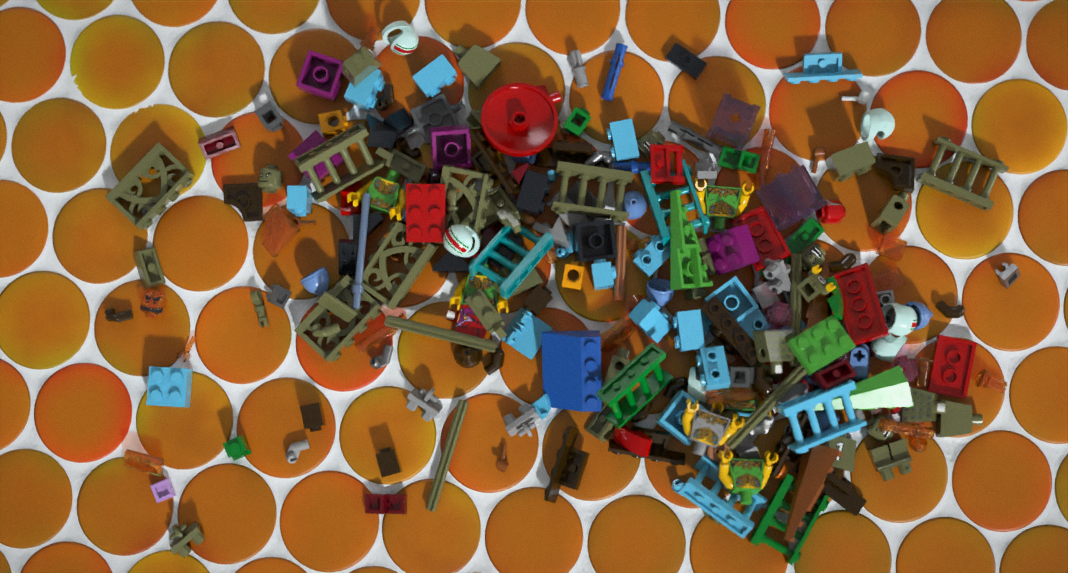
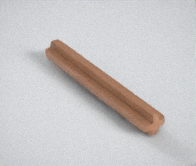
(620, 262)

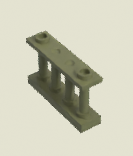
(323, 153)
(603, 176)
(947, 185)

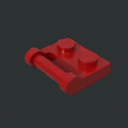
(660, 164)

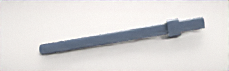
(357, 288)

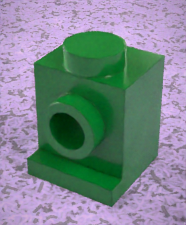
(577, 114)
(237, 448)

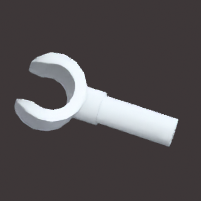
(861, 99)

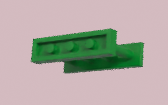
(627, 378)
(768, 519)

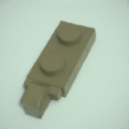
(402, 164)
(504, 209)
(486, 313)

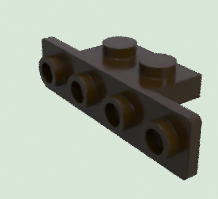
(566, 152)
(488, 162)
(729, 331)
(788, 438)
(658, 448)
(568, 467)
(841, 492)

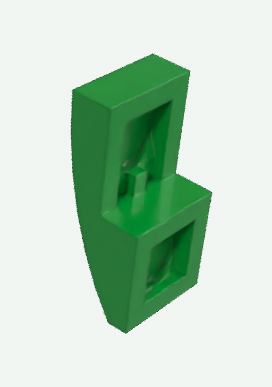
(739, 160)
(836, 301)

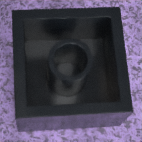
(532, 193)
(594, 240)

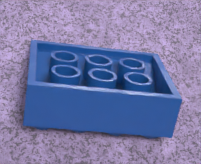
(572, 369)

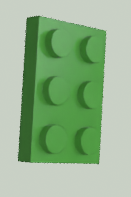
(821, 344)

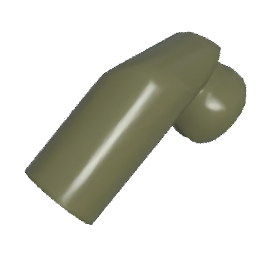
(325, 332)

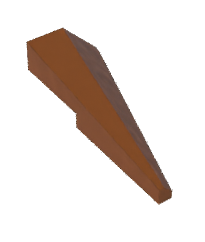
(819, 307)
(809, 484)

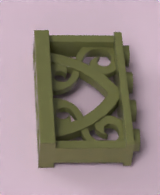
(142, 168)
(471, 194)
(397, 291)
(341, 292)

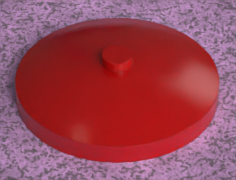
(519, 119)

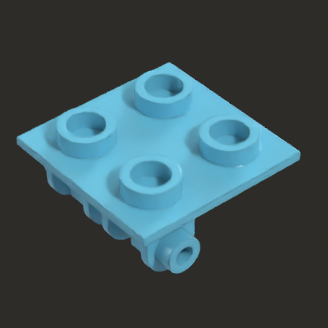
(525, 333)

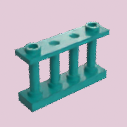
(661, 215)
(518, 271)

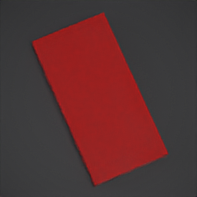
(861, 304)

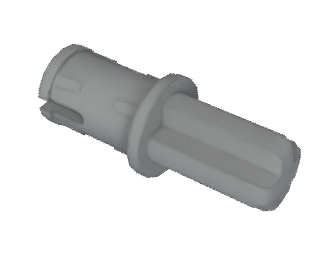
(578, 69)

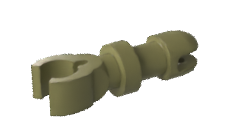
(452, 195)
(257, 299)

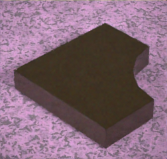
(898, 170)
(247, 199)

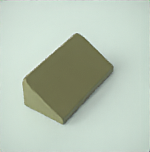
(149, 268)
(336, 306)
(600, 426)

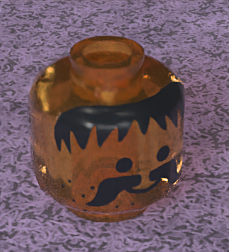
(153, 304)

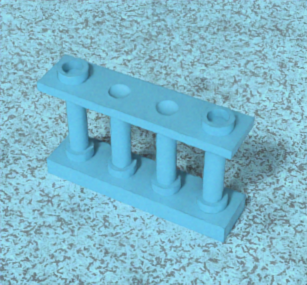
(808, 402)
(715, 506)

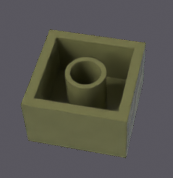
(849, 161)

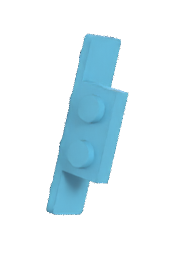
(822, 67)

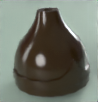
(467, 356)

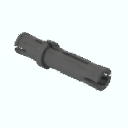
(695, 138)

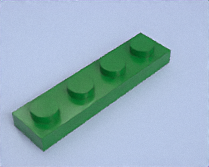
(805, 235)

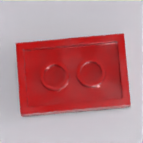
(425, 212)
(765, 236)
(951, 367)

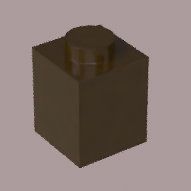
(538, 299)
(313, 416)
(388, 462)

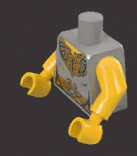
(707, 428)

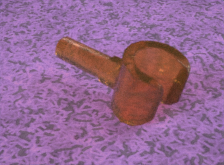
(633, 244)
(187, 349)

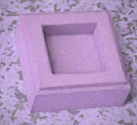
(163, 490)

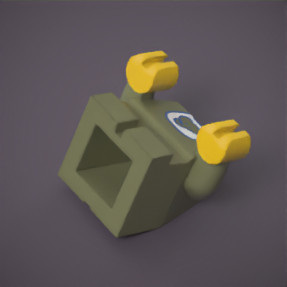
(815, 285)

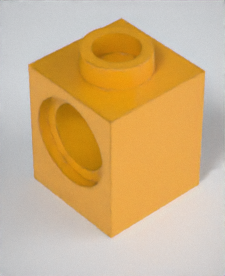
(325, 119)
(569, 284)

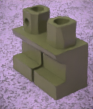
(889, 456)

